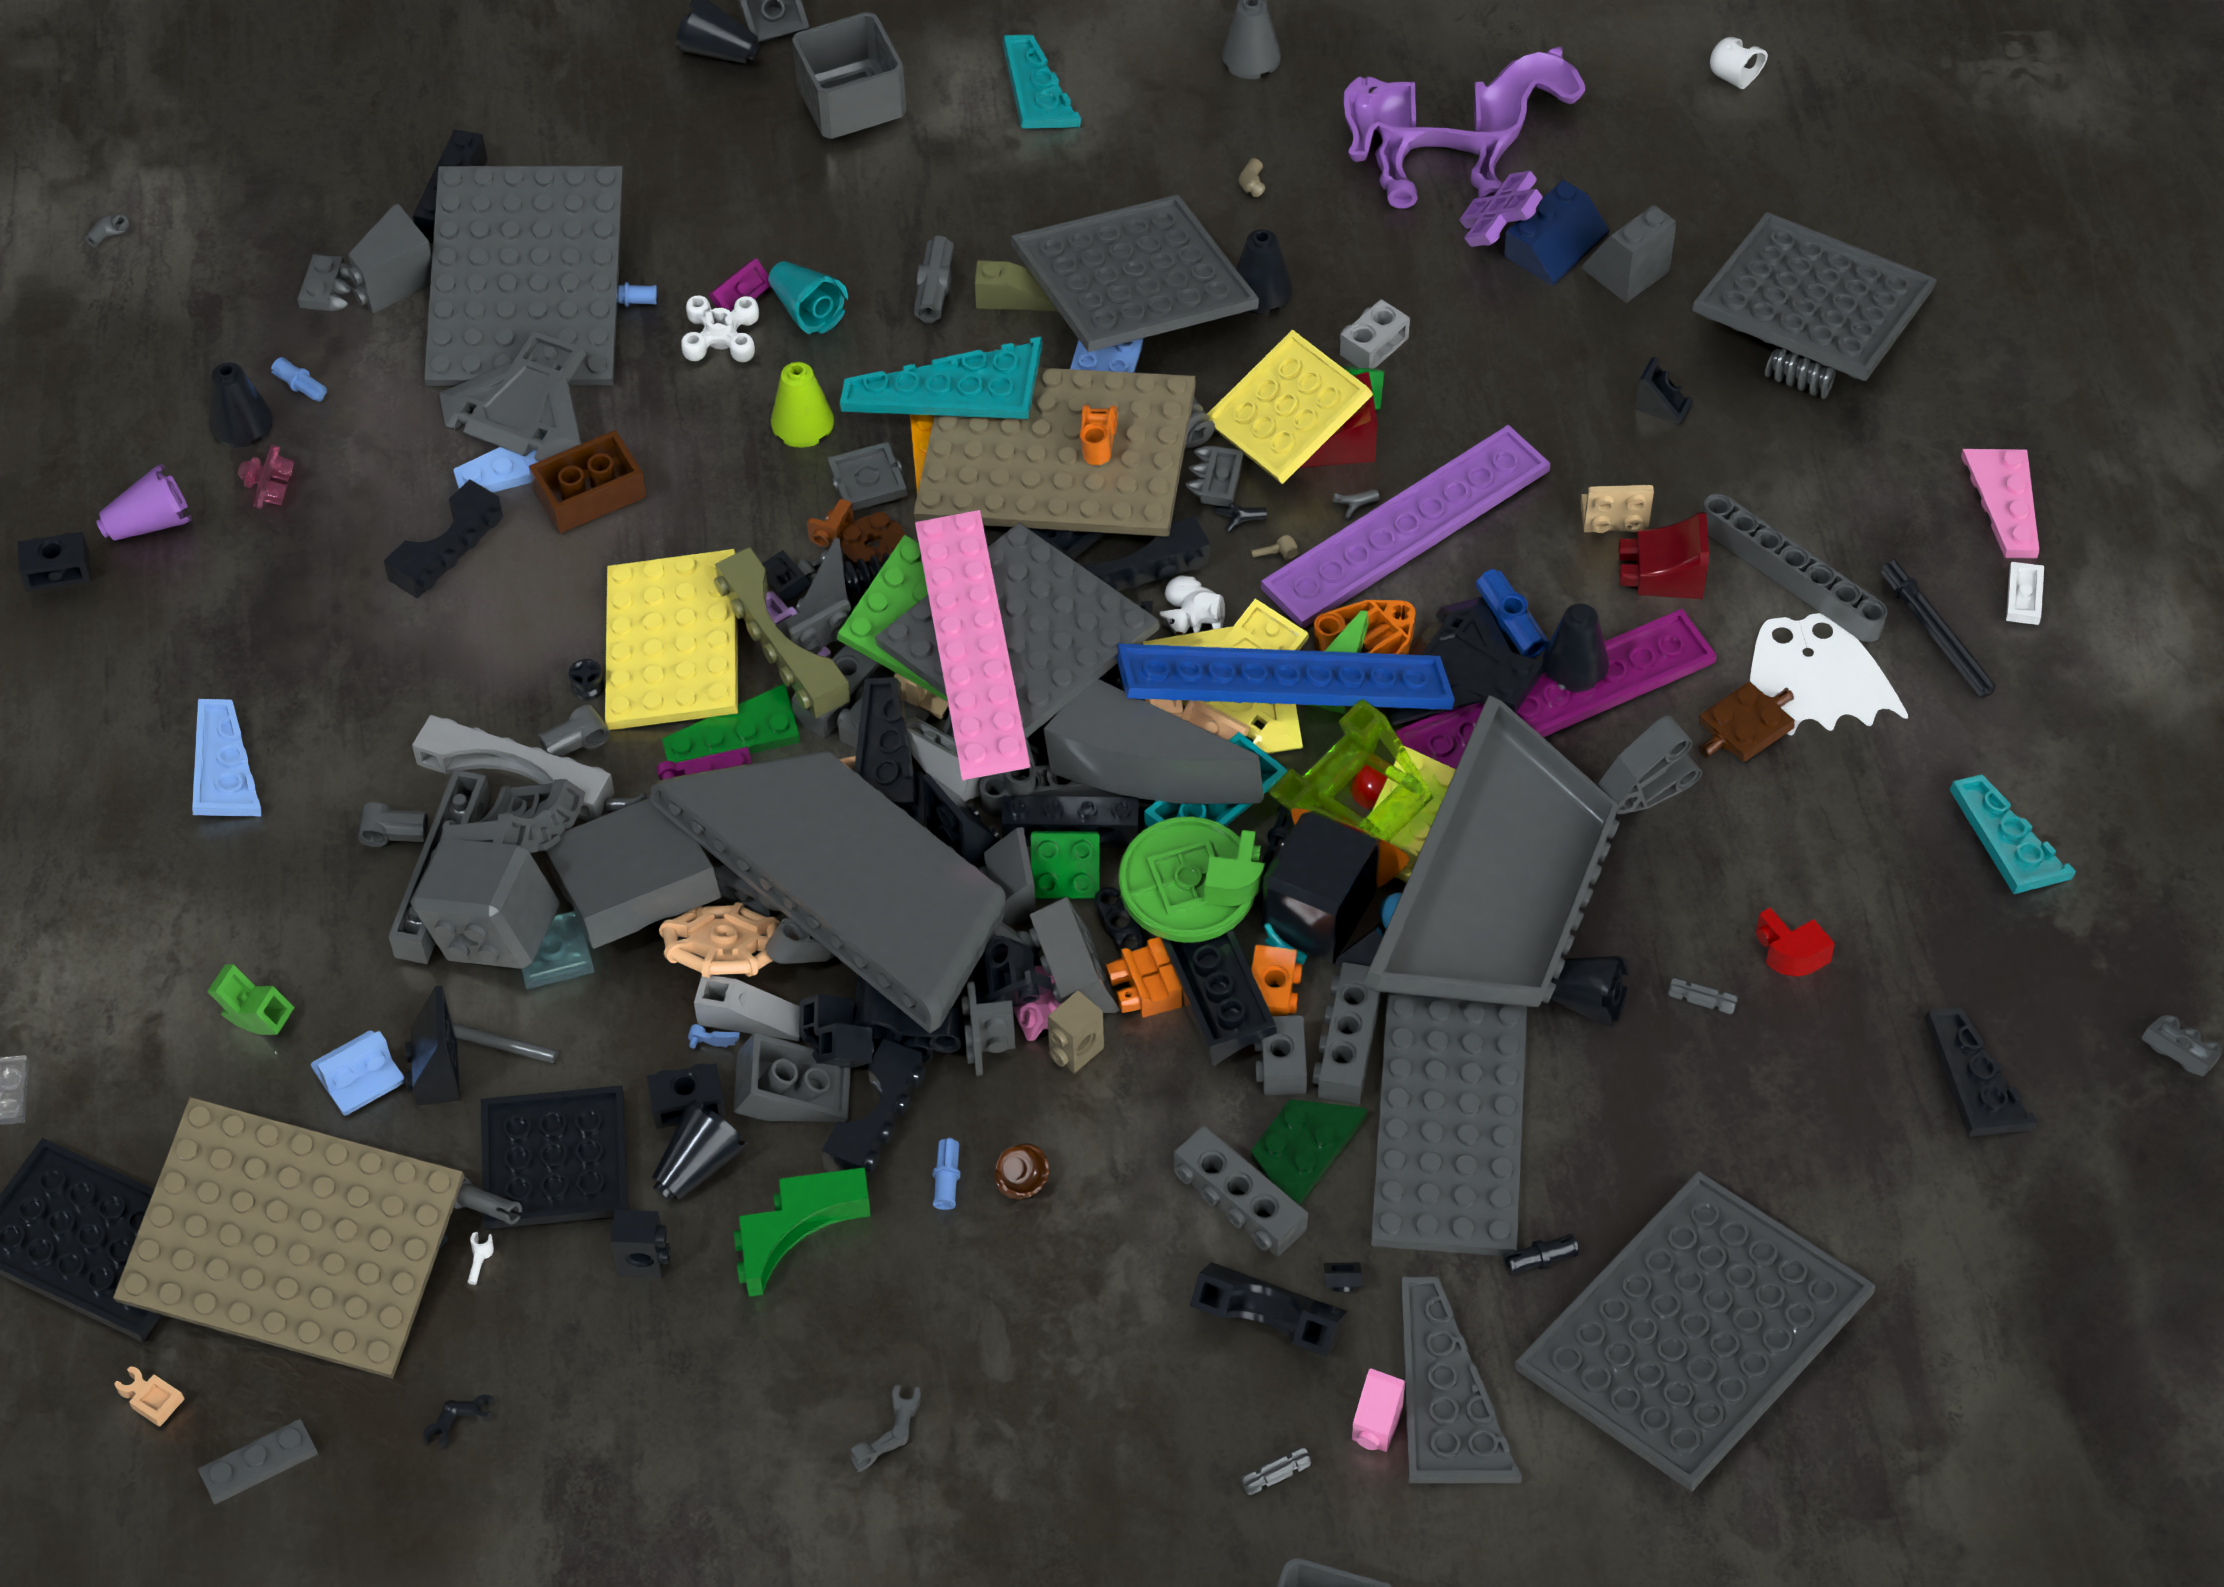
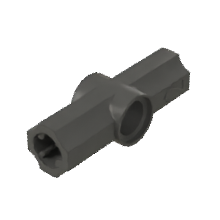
(934, 279)

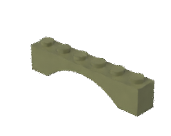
(814, 677)

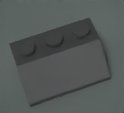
(1071, 955)

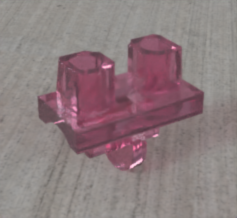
(275, 467)

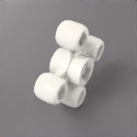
(720, 328)

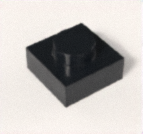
(1343, 1276)

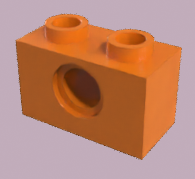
(1279, 968)

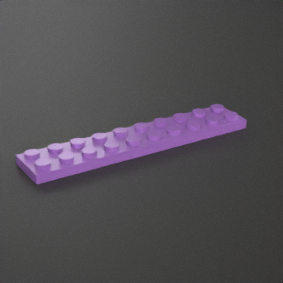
(1405, 526)

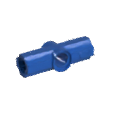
(1512, 613)

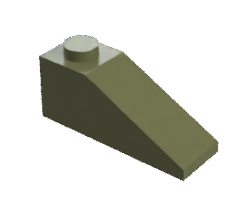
(1009, 288)

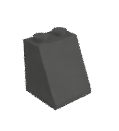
(1635, 254)
(390, 262)

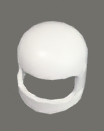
(1730, 58)

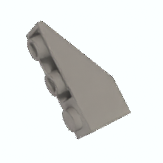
(744, 1008)

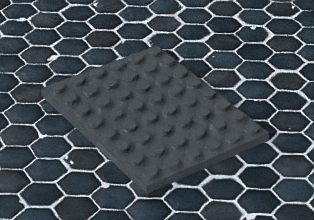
(519, 258)
(1695, 1330)

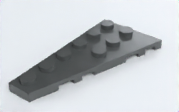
(1447, 1406)

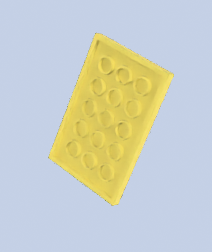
(669, 642)

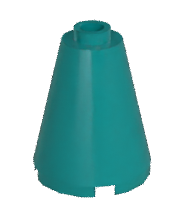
(809, 296)

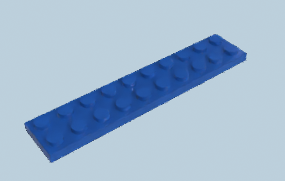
(1283, 676)

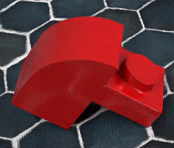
(1795, 951)

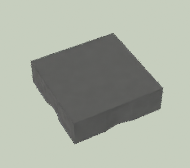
(630, 872)

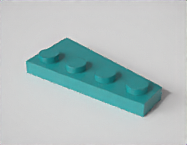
(1035, 87)
(2008, 838)

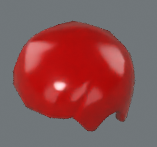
(1367, 786)

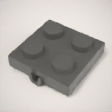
(867, 476)

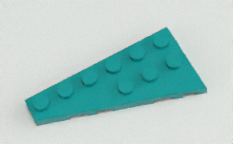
(956, 385)

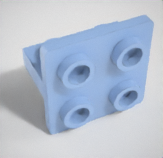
(358, 1072)

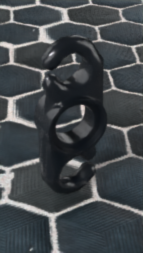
(1108, 912)

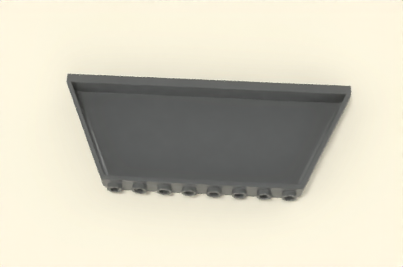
(846, 872)
(1498, 873)

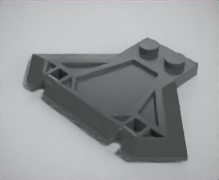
(521, 400)

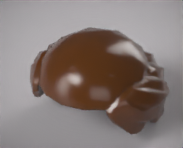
(1021, 1171)

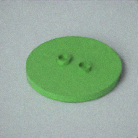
(1166, 877)

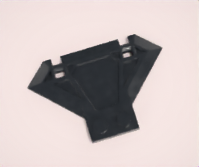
(1474, 660)

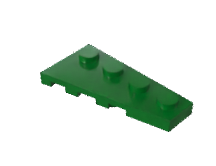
(760, 725)

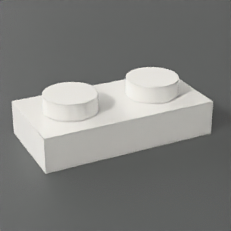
(2025, 593)

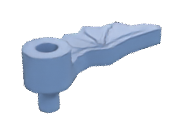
(724, 1039)

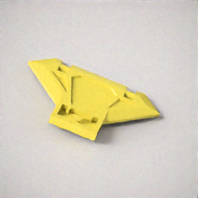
(1255, 629)

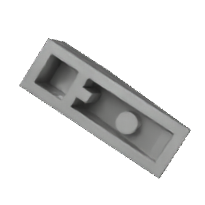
(939, 757)

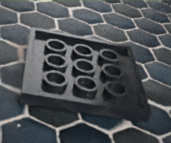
(556, 1154)

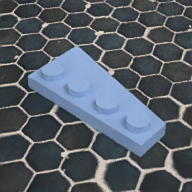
(221, 764)

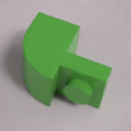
(1232, 880)
(250, 1006)

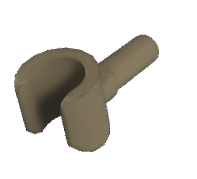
(1284, 545)

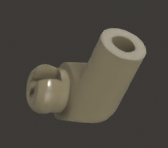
(1249, 178)

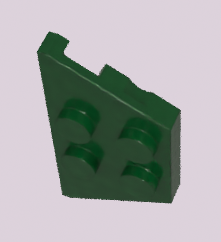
(1304, 1144)

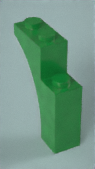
(800, 1209)

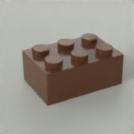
(587, 481)

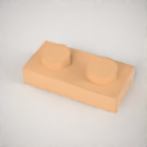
(1213, 720)

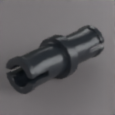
(1540, 1254)

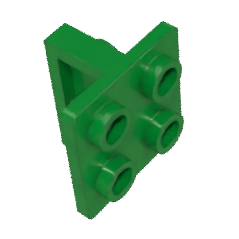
(1065, 864)

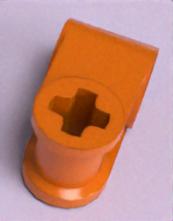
(1098, 433)

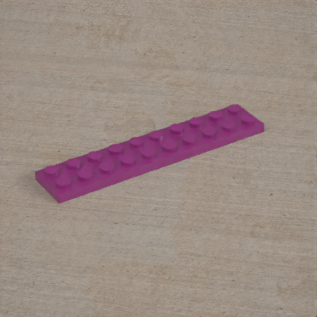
(1637, 664)

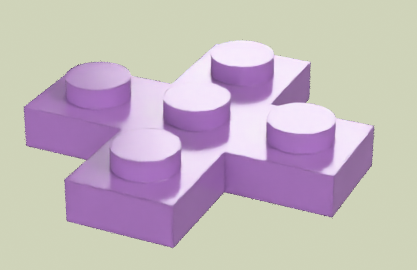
(1511, 203)

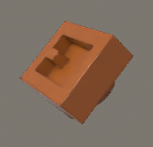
(824, 532)

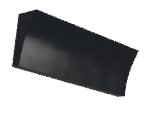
(1220, 994)

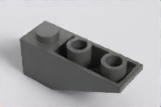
(827, 580)

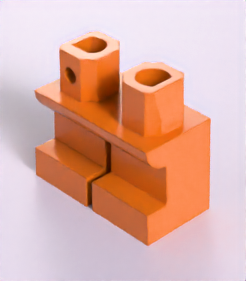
(1150, 979)

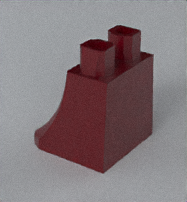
(1668, 559)

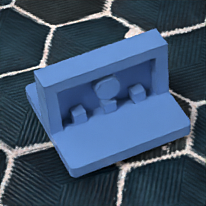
(1113, 358)

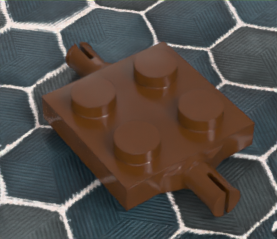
(1746, 722)

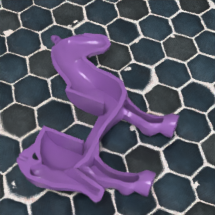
(1497, 120)

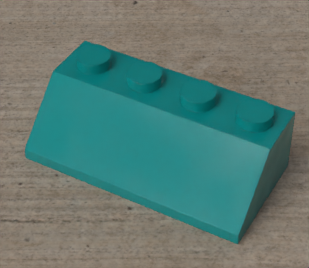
(1222, 813)

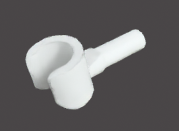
(480, 1252)

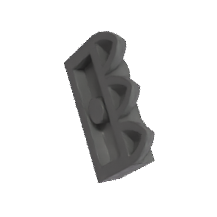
(325, 283)
(1217, 475)
(2182, 1045)

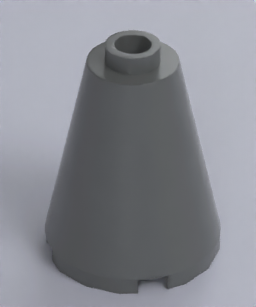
(1251, 41)

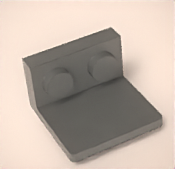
(817, 624)

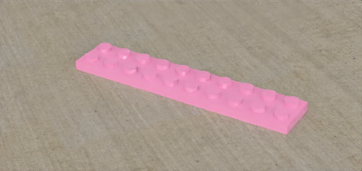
(972, 646)

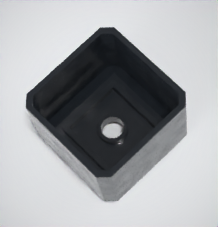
(1320, 884)

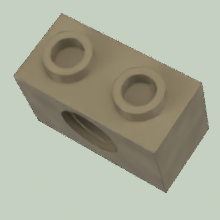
(1075, 1032)

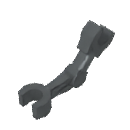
(866, 1454)

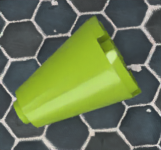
(800, 408)

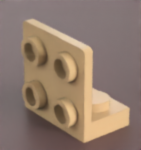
(1617, 508)

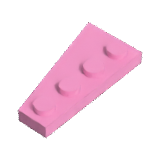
(2007, 496)

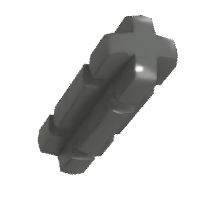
(1702, 995)
(1275, 1470)

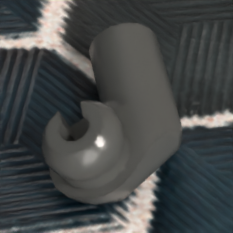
(106, 227)

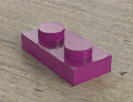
(747, 281)

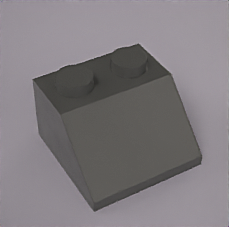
(1010, 867)

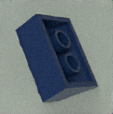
(1557, 234)

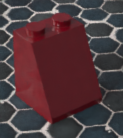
(1353, 440)

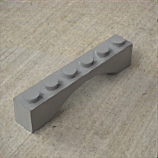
(451, 746)

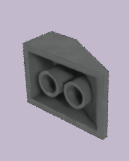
(773, 18)
(786, 1084)

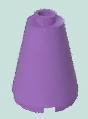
(144, 507)

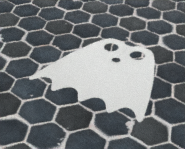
(1827, 685)

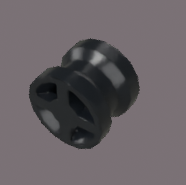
(579, 675)

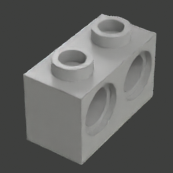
(1374, 335)

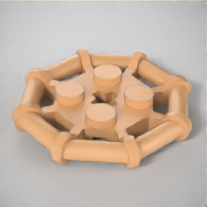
(720, 935)

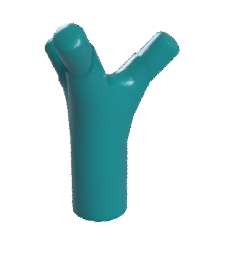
(1275, 941)

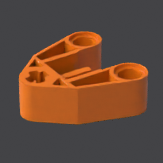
(1388, 630)

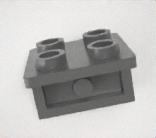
(986, 1027)

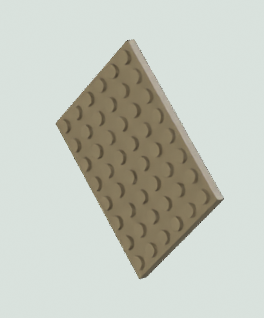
(1036, 465)
(290, 1237)

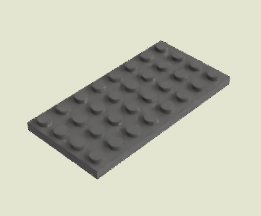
(1450, 1126)

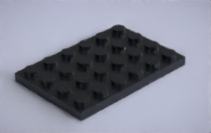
(71, 1234)

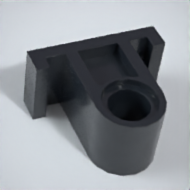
(1011, 974)

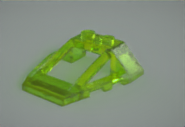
(1362, 730)

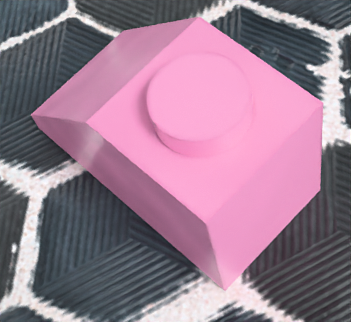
(1378, 1411)

